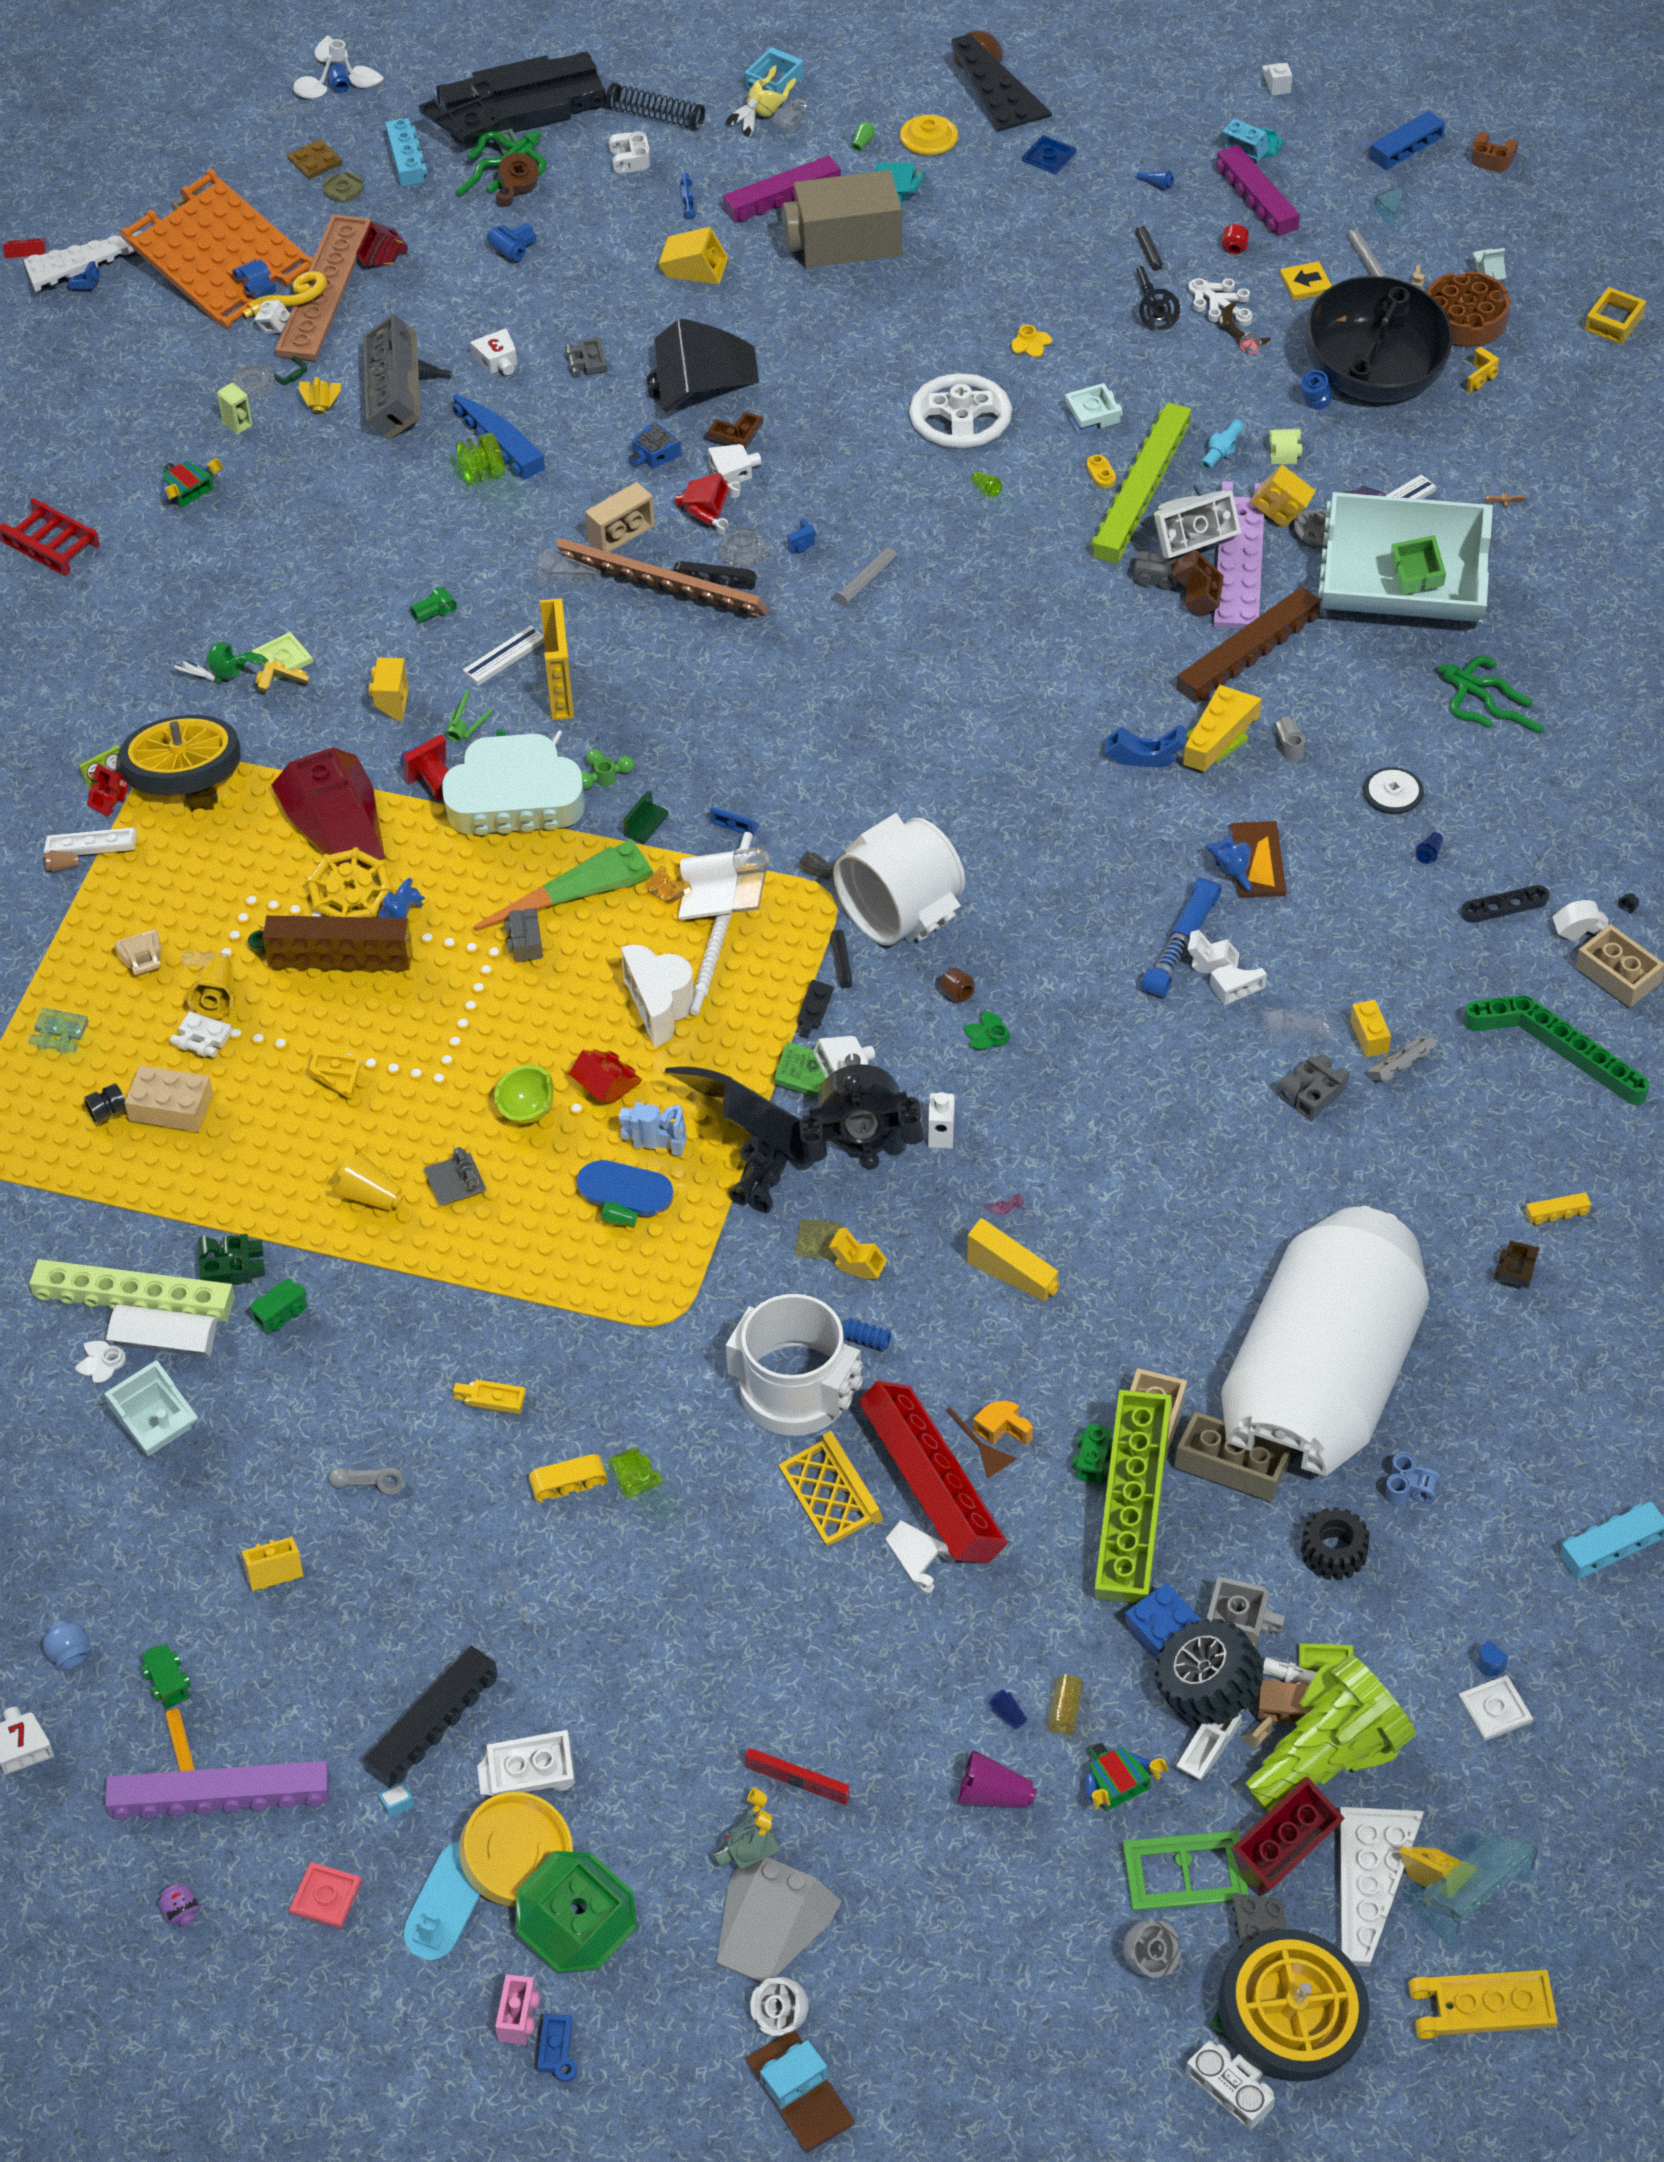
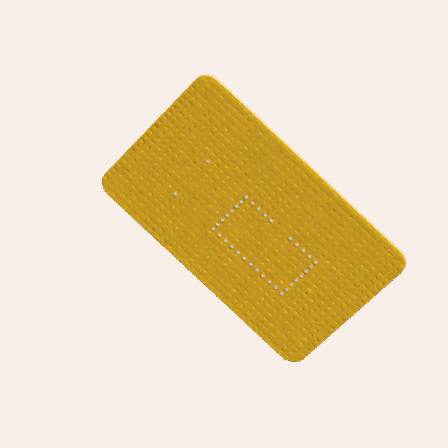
(427, 1044)

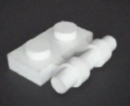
(203, 1029)

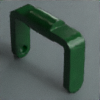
(295, 375)

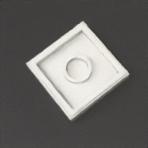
(1495, 1708)

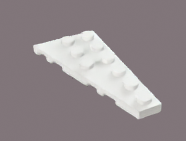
(74, 260)
(1370, 1873)

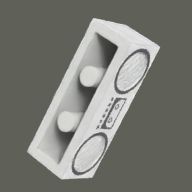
(1229, 2086)

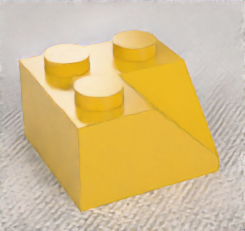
(390, 686)

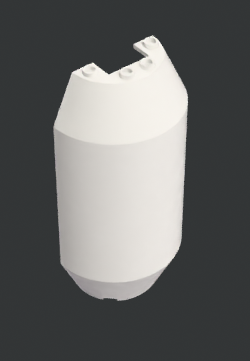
(1328, 1339)

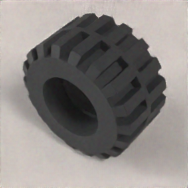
(1329, 1560)

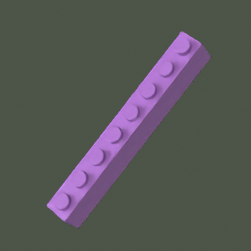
(218, 1790)

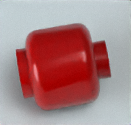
(1235, 239)

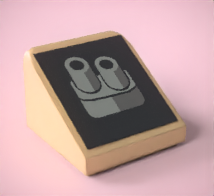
(1257, 1731)

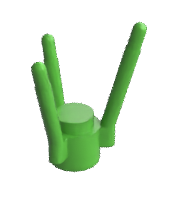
(457, 728)

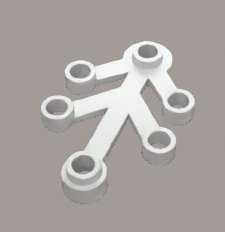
(1201, 287)

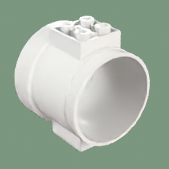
(900, 880)
(793, 1402)

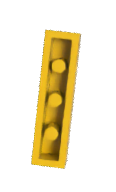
(1558, 1208)

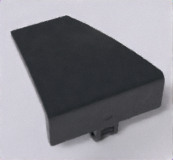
(698, 359)
(766, 1121)

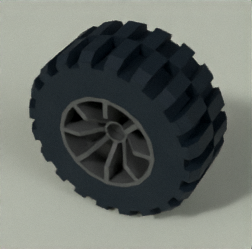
(1209, 1672)

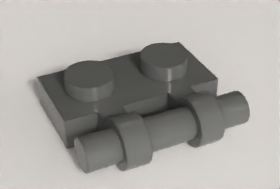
(592, 354)

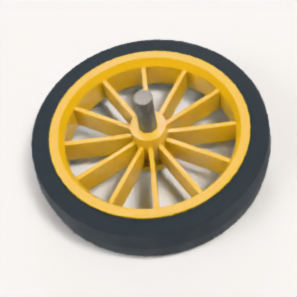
(197, 755)

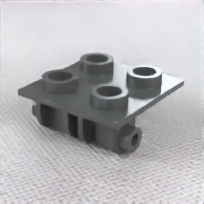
(455, 1177)
(1257, 1916)

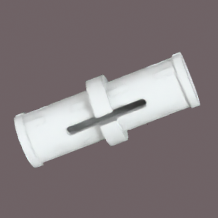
(1287, 1672)

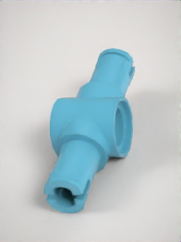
(1222, 445)

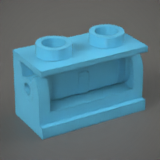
(1249, 138)
(793, 2074)

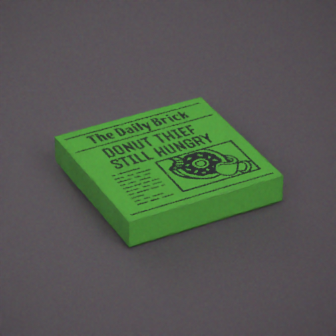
(799, 1070)

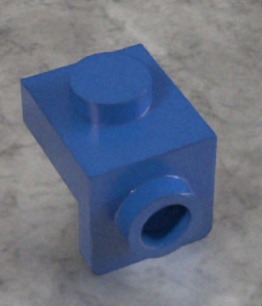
(87, 279)
(801, 539)

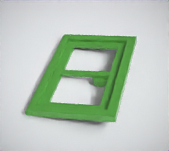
(1181, 1845)

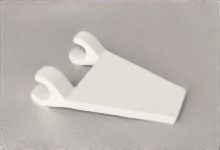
(915, 1553)

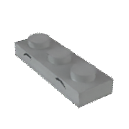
(1402, 1058)

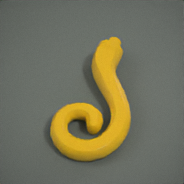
(304, 293)

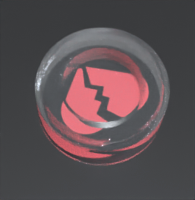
(1250, 343)

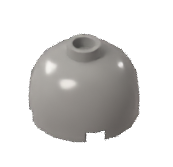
(1152, 1949)

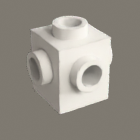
(272, 317)

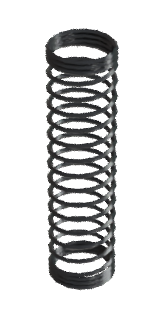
(617, 96)

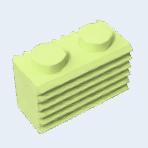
(235, 408)

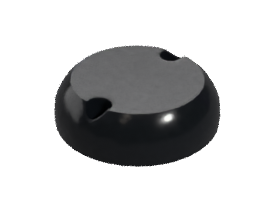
(1388, 346)

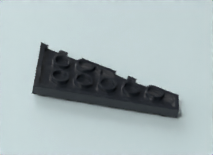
(1001, 94)

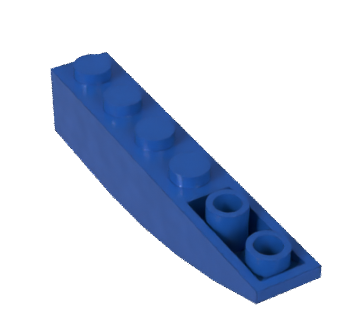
(515, 447)

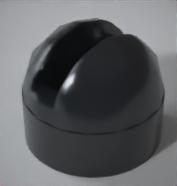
(1632, 898)

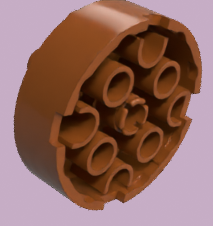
(1474, 305)

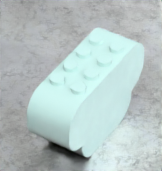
(513, 787)

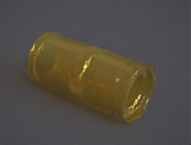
(1066, 1705)

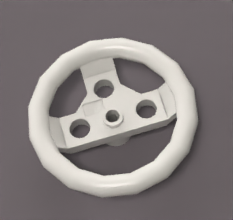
(959, 403)

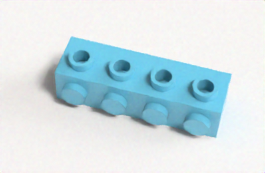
(405, 152)

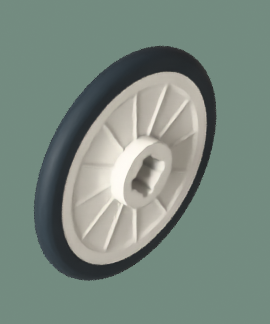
(1404, 798)

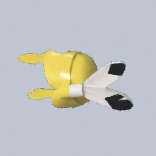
(759, 102)

